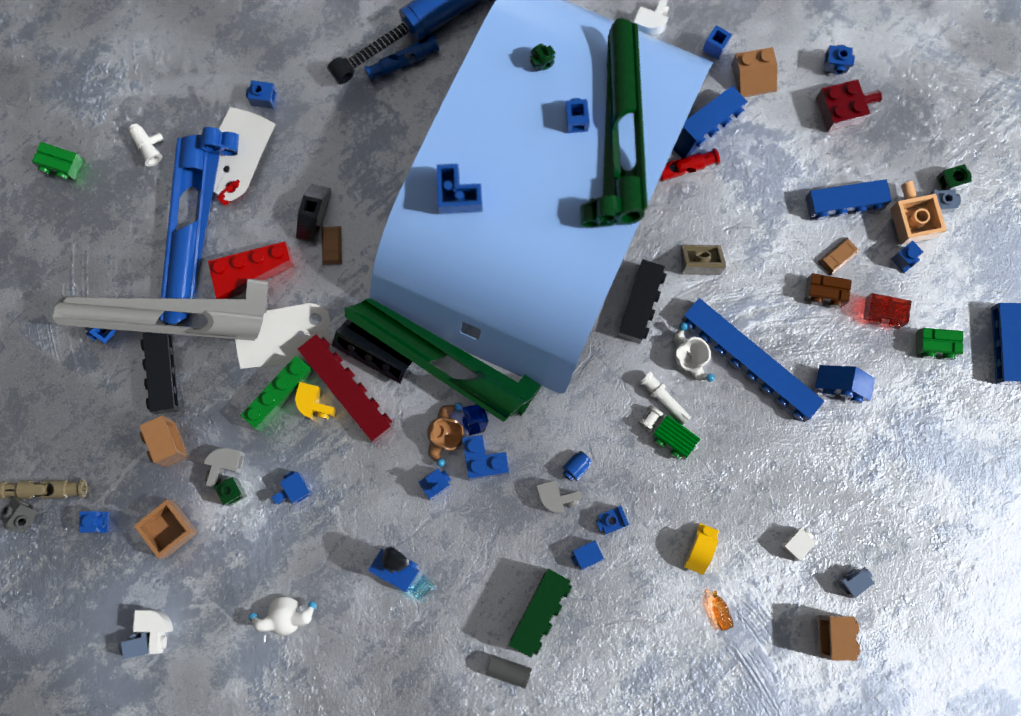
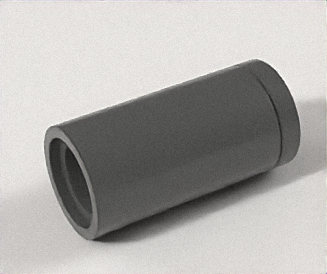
(508, 671)

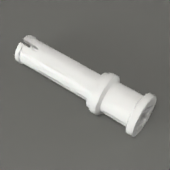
(658, 391)

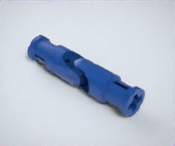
(398, 60)

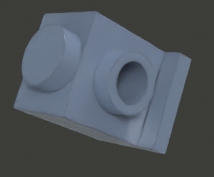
(952, 200)
(856, 582)
(135, 646)

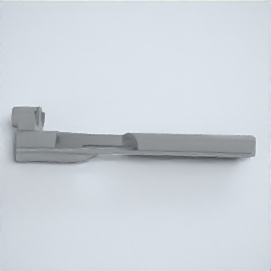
(225, 317)

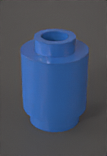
(576, 466)

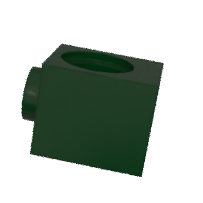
(947, 181)
(230, 491)

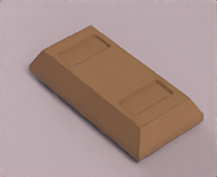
(331, 245)
(839, 256)

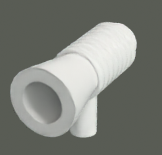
(144, 144)

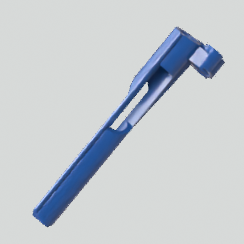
(193, 167)

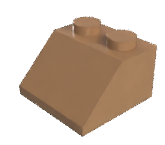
(755, 72)

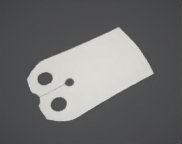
(253, 136)
(278, 336)

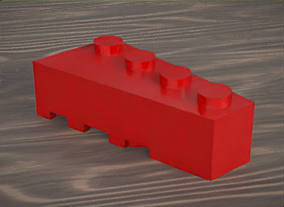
(232, 271)

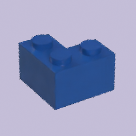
(455, 196)
(845, 381)
(482, 465)
(402, 580)

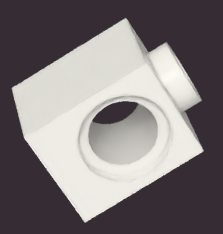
(798, 544)

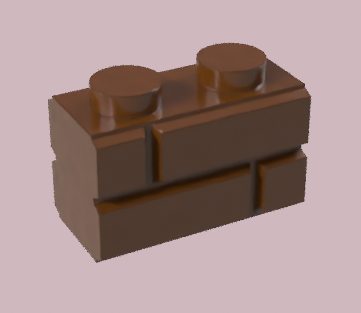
(828, 290)

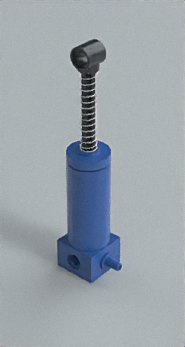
(418, 19)

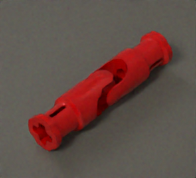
(691, 164)

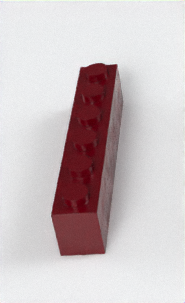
(345, 389)

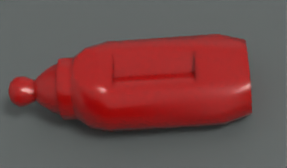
(230, 188)

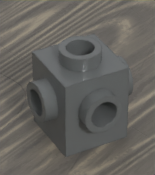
(18, 515)

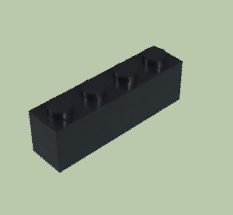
(641, 301)
(371, 351)
(160, 373)

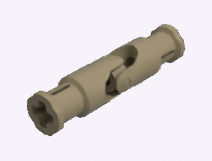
(31, 489)

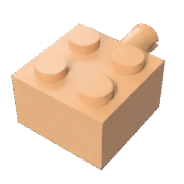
(917, 216)

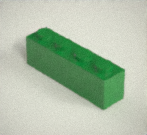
(277, 393)

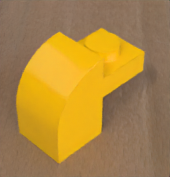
(308, 404)
(702, 549)

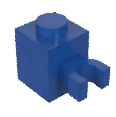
(435, 483)
(294, 488)

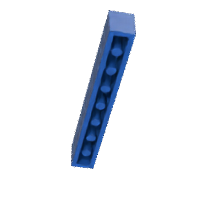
(752, 360)

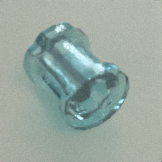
(422, 588)

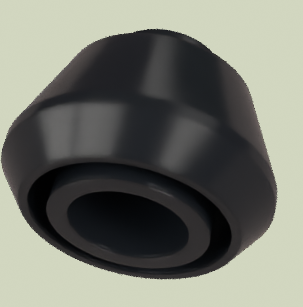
(394, 560)

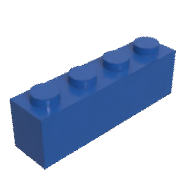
(848, 199)
(1007, 342)

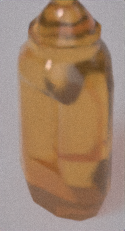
(721, 612)

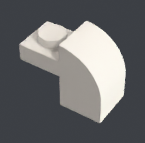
(652, 22)
(157, 624)

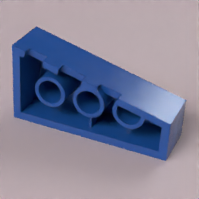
(709, 121)

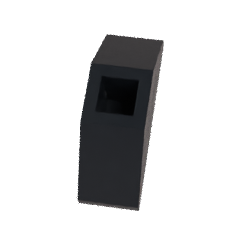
(312, 212)

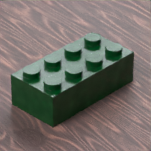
(539, 613)

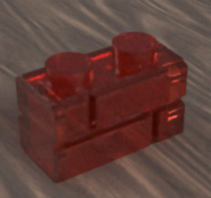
(887, 310)

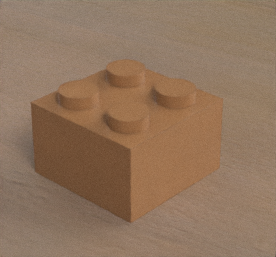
(163, 441)
(165, 529)
(838, 637)

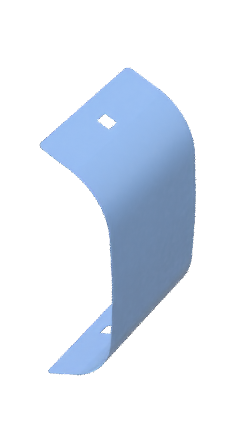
(526, 262)

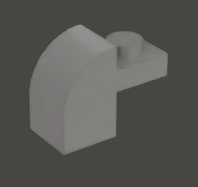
(222, 459)
(552, 500)

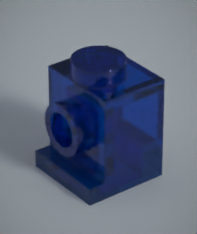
(474, 419)

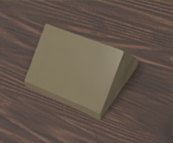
(702, 260)

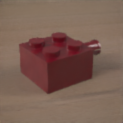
(845, 104)

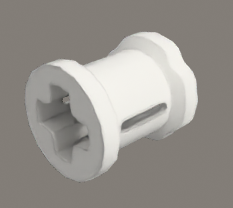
(651, 418)

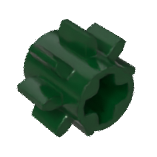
(542, 57)

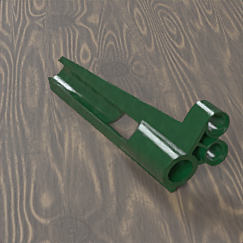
(623, 190)
(490, 388)

